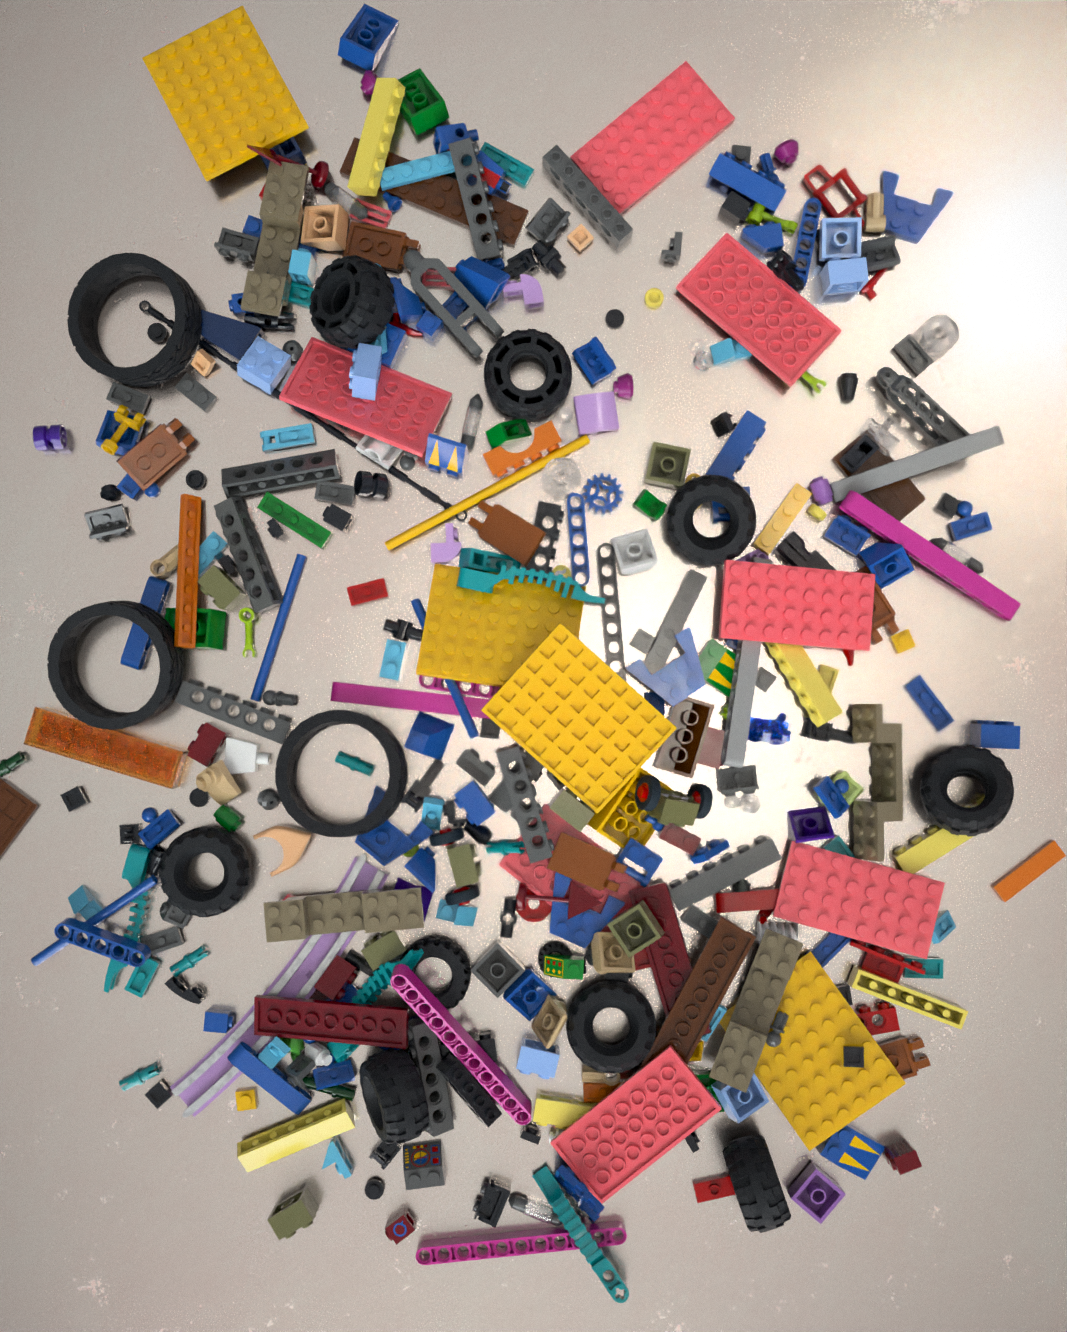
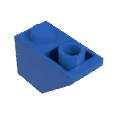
(765, 237)

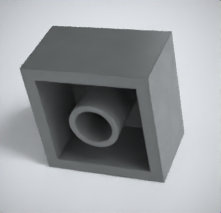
(497, 968)

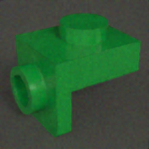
(650, 505)

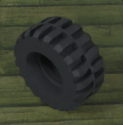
(454, 958)

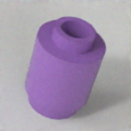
(821, 490)

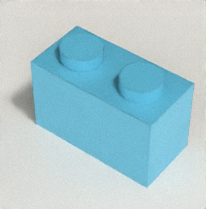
(302, 267)
(393, 659)

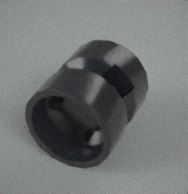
(368, 484)

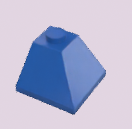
(407, 303)
(887, 562)
(429, 735)
(424, 867)

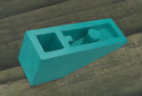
(485, 560)

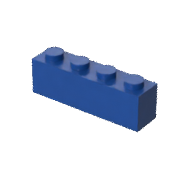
(748, 181)
(738, 445)

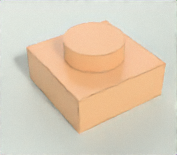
(580, 237)
(203, 362)

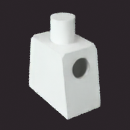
(243, 756)

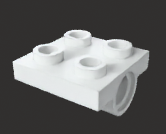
(378, 451)

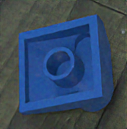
(109, 427)
(528, 994)

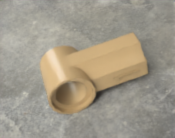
(874, 219)
(170, 562)
(593, 1076)

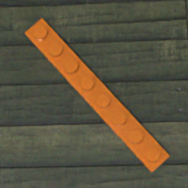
(187, 571)

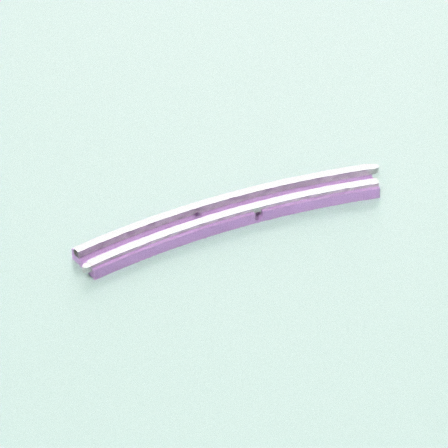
(296, 980)

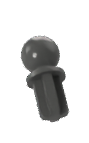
(407, 461)
(271, 697)
(778, 1026)

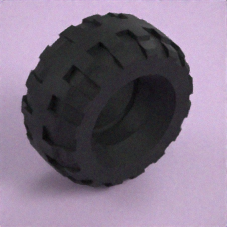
(351, 301)
(535, 402)
(711, 549)
(973, 763)
(177, 877)
(611, 1057)
(394, 1096)
(756, 1183)

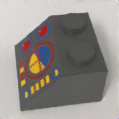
(423, 1165)

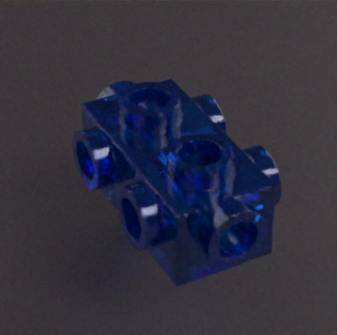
(769, 731)

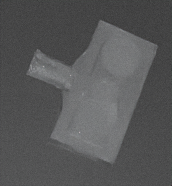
(880, 435)

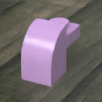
(529, 288)
(446, 552)

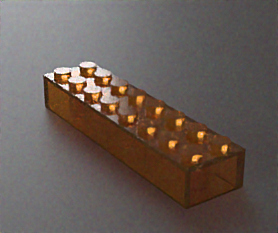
(106, 748)

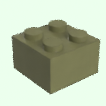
(667, 465)
(222, 588)
(571, 809)
(636, 928)
(384, 947)
(293, 1214)

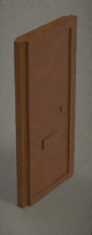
(895, 498)
(14, 813)

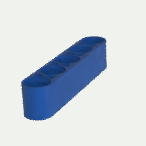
(806, 237)
(578, 531)
(138, 640)
(111, 939)
(271, 1080)

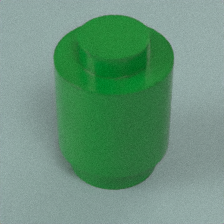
(228, 818)

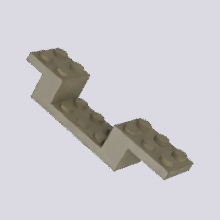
(282, 220)
(886, 780)
(343, 912)
(755, 1010)

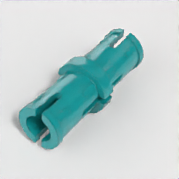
(354, 763)
(505, 847)
(189, 960)
(139, 1077)

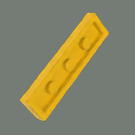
(782, 519)

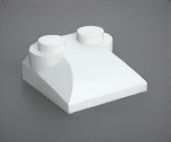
(635, 552)

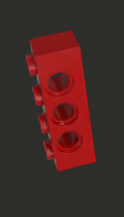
(888, 1018)

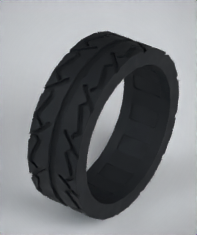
(89, 297)
(65, 680)
(287, 765)

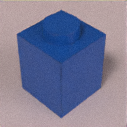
(429, 325)
(218, 1020)

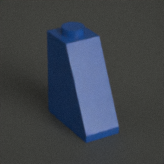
(481, 279)

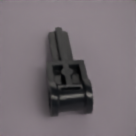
(519, 265)
(784, 268)
(826, 732)
(421, 788)
(384, 1153)

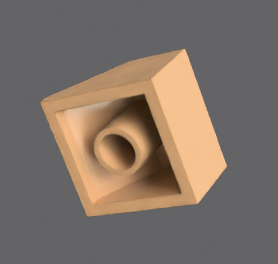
(325, 227)

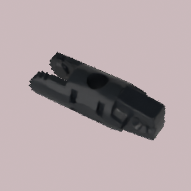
(260, 320)

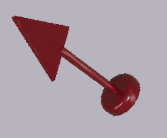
(319, 172)
(578, 899)

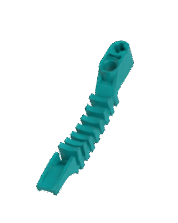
(485, 581)
(135, 873)
(375, 983)
(578, 1231)

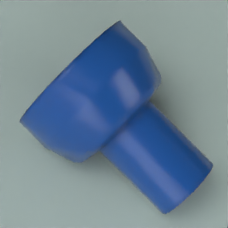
(393, 202)
(656, 826)

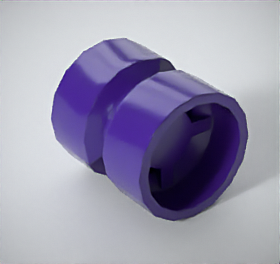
(47, 437)

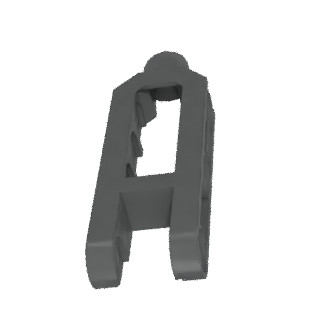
(418, 266)
(897, 387)

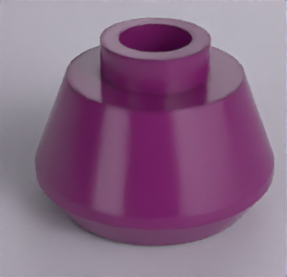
(368, 82)
(787, 151)
(624, 386)

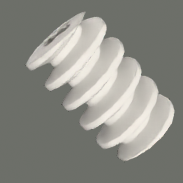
(788, 930)

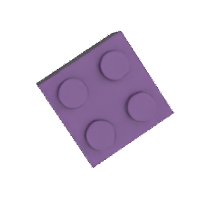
(816, 1192)

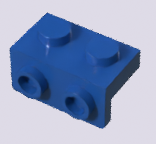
(594, 360)
(846, 534)

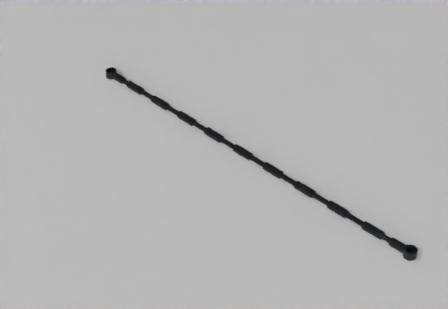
(329, 428)

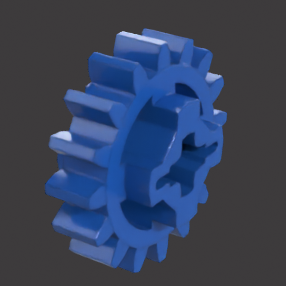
(613, 488)

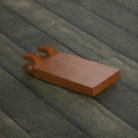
(379, 245)
(155, 454)
(508, 532)
(882, 613)
(585, 863)
(901, 1055)

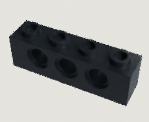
(553, 512)
(469, 1090)

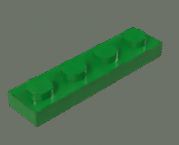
(294, 520)

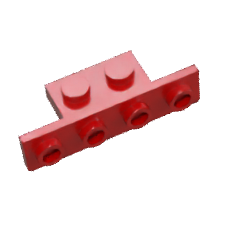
(885, 964)

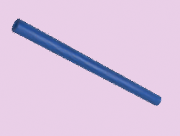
(278, 627)
(451, 684)
(98, 917)

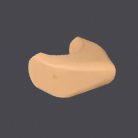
(292, 841)

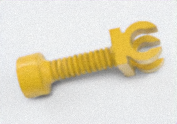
(110, 446)

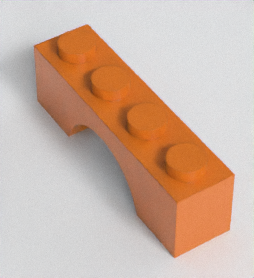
(545, 439)

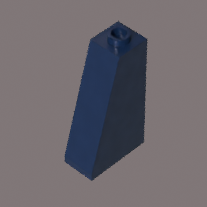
(229, 334)

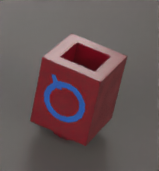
(400, 1226)

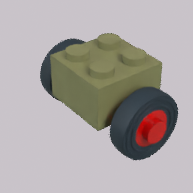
(671, 805)
(463, 865)

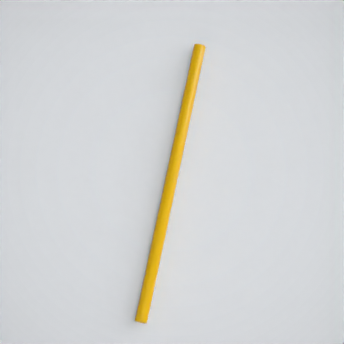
(486, 492)

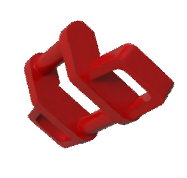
(832, 181)

